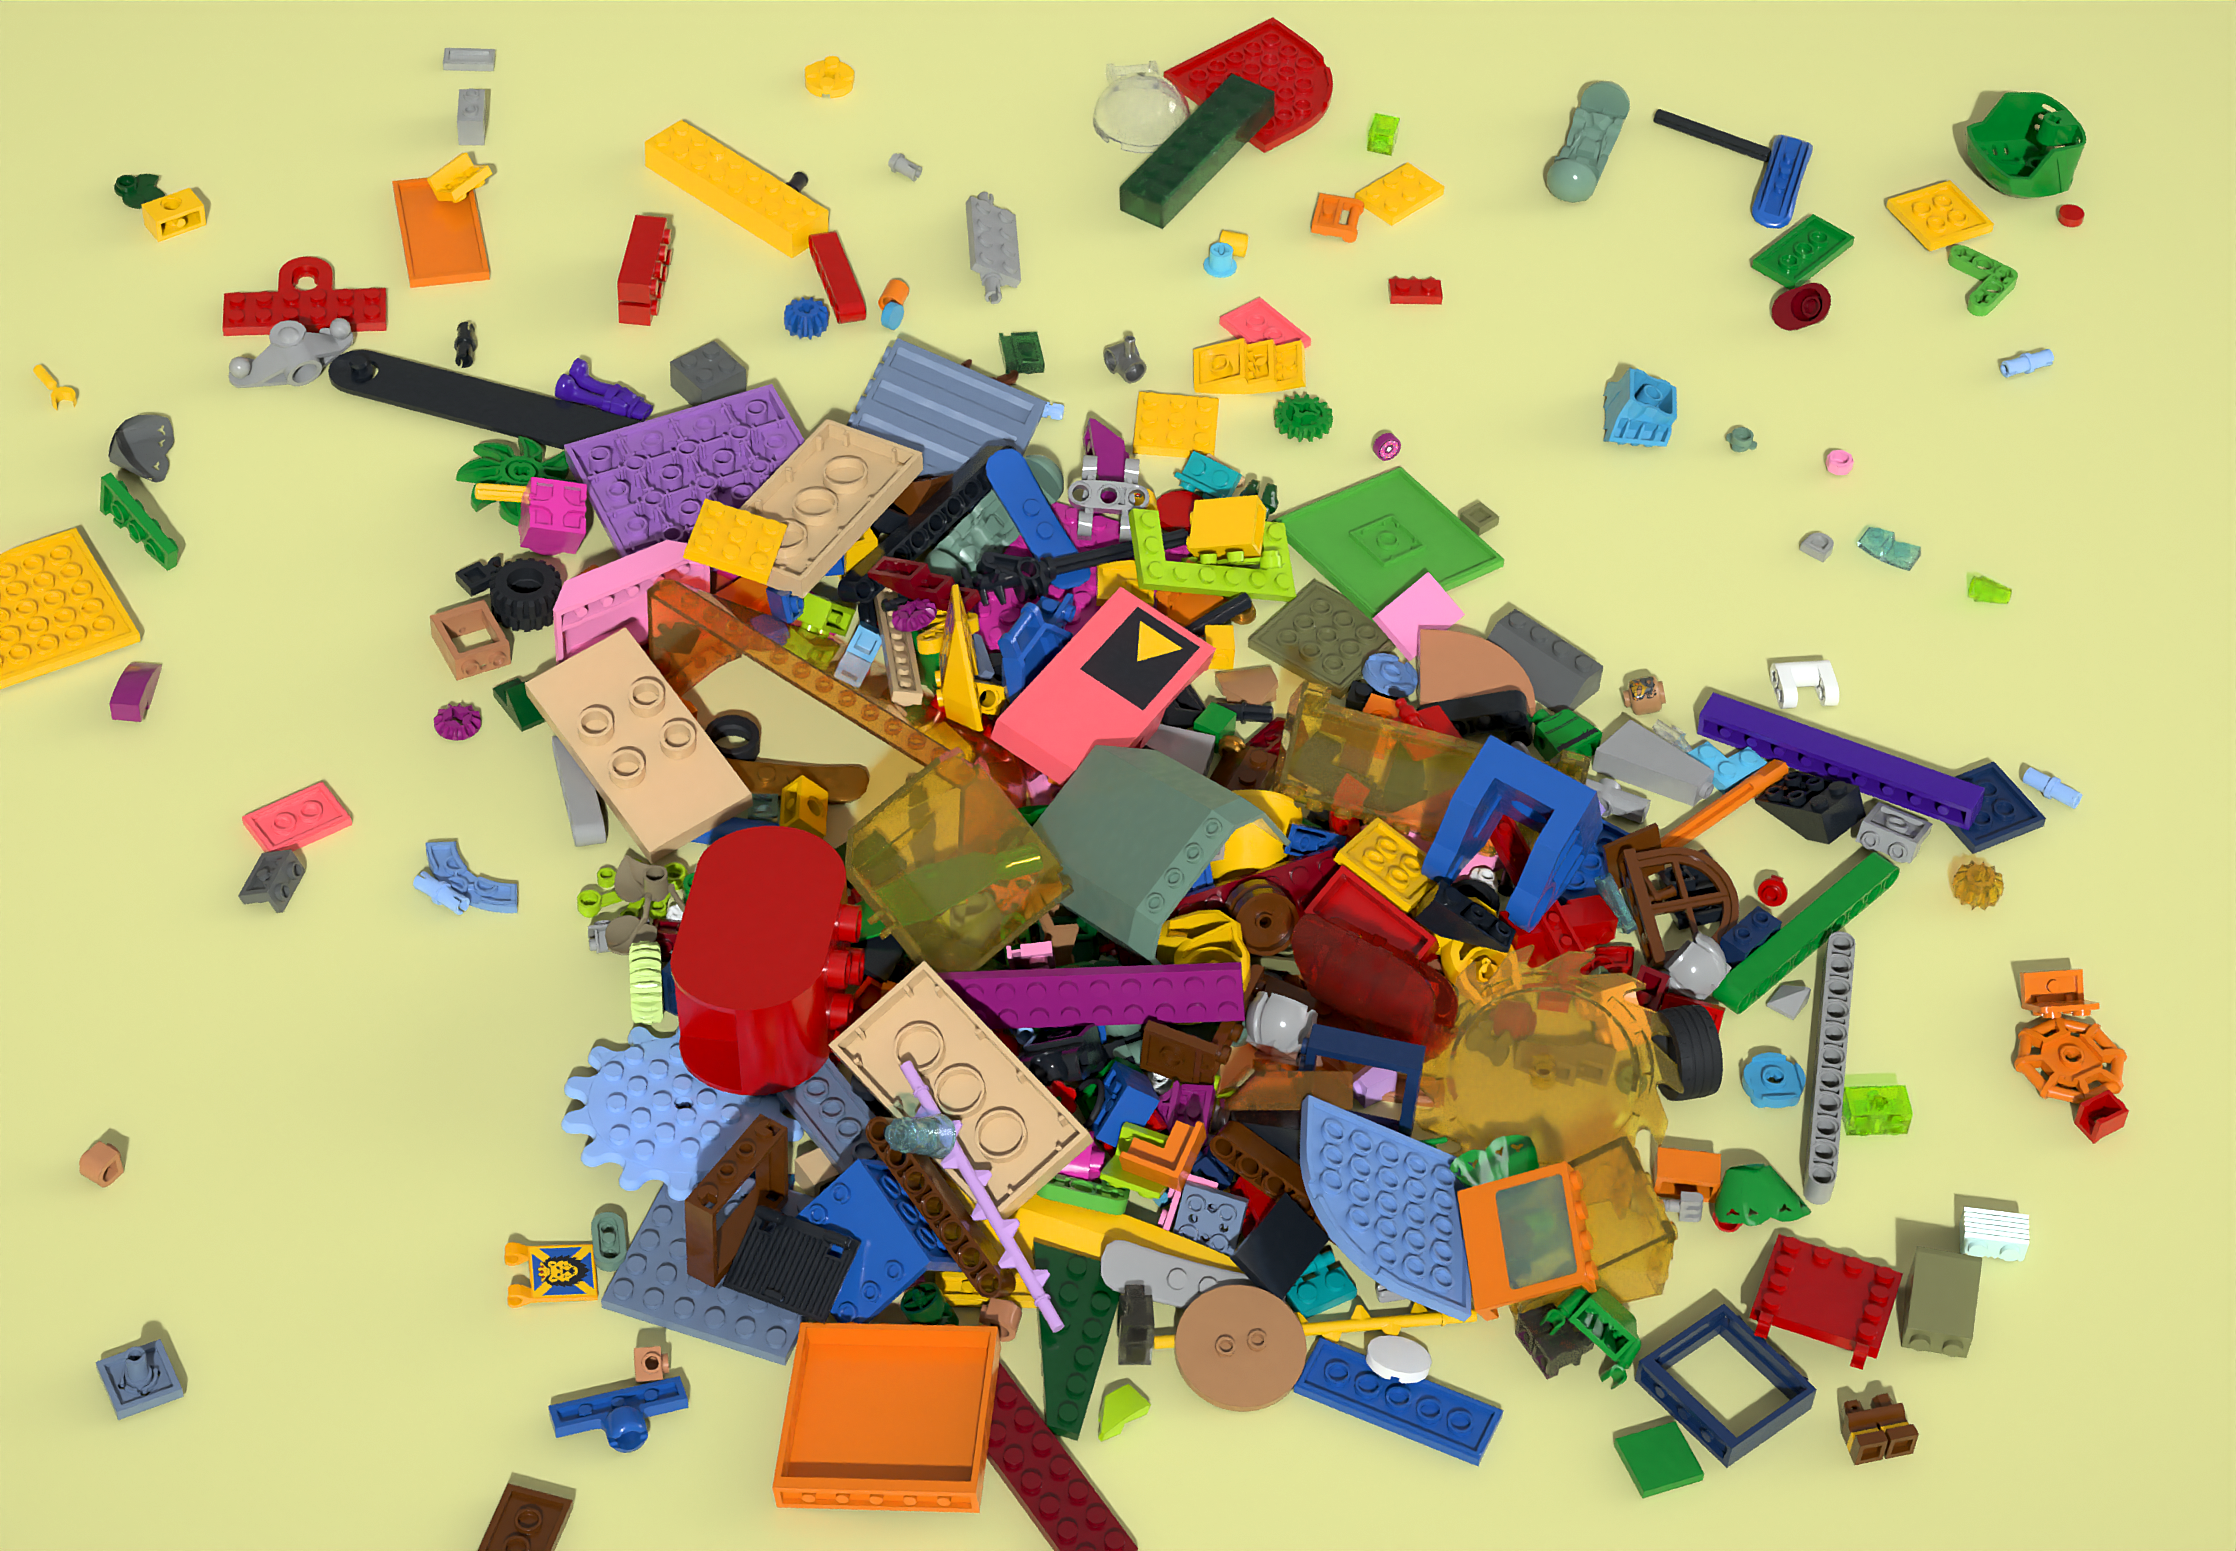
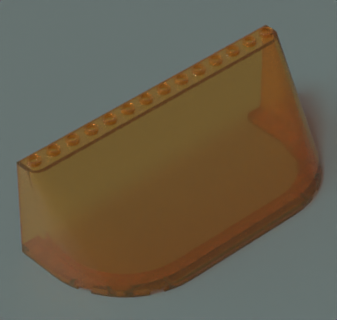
(700, 632)

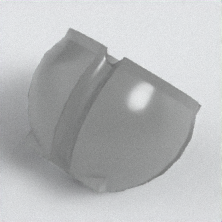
(1697, 968)
(1278, 1024)

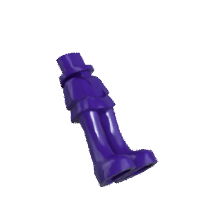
(615, 399)

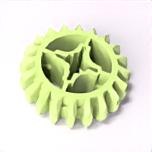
(646, 982)

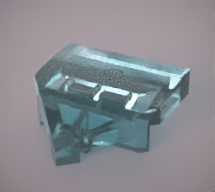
(1611, 895)

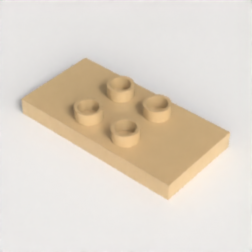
(830, 499)
(638, 745)
(973, 1077)

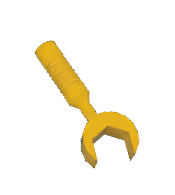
(57, 394)

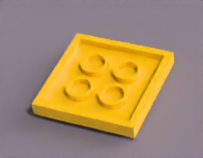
(1940, 215)
(1175, 425)
(735, 541)
(1387, 864)

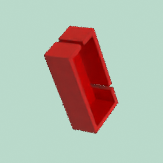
(644, 270)
(1365, 908)

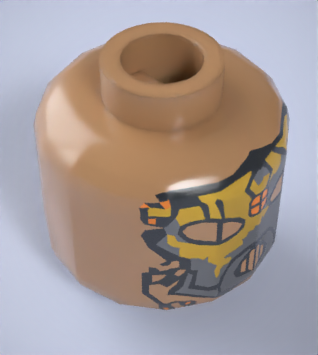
(1644, 695)

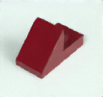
(1656, 987)

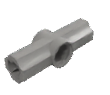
(1619, 801)

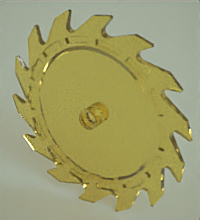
(1556, 1021)

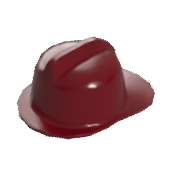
(1801, 307)

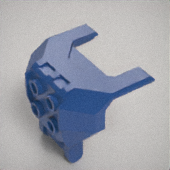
(1028, 649)

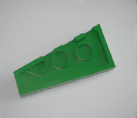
(132, 515)

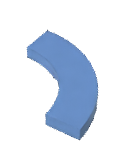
(482, 893)

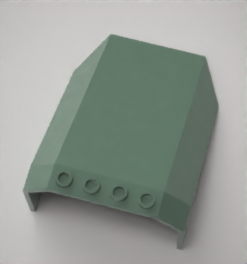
(1137, 839)

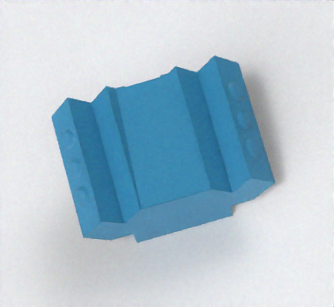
(1639, 410)

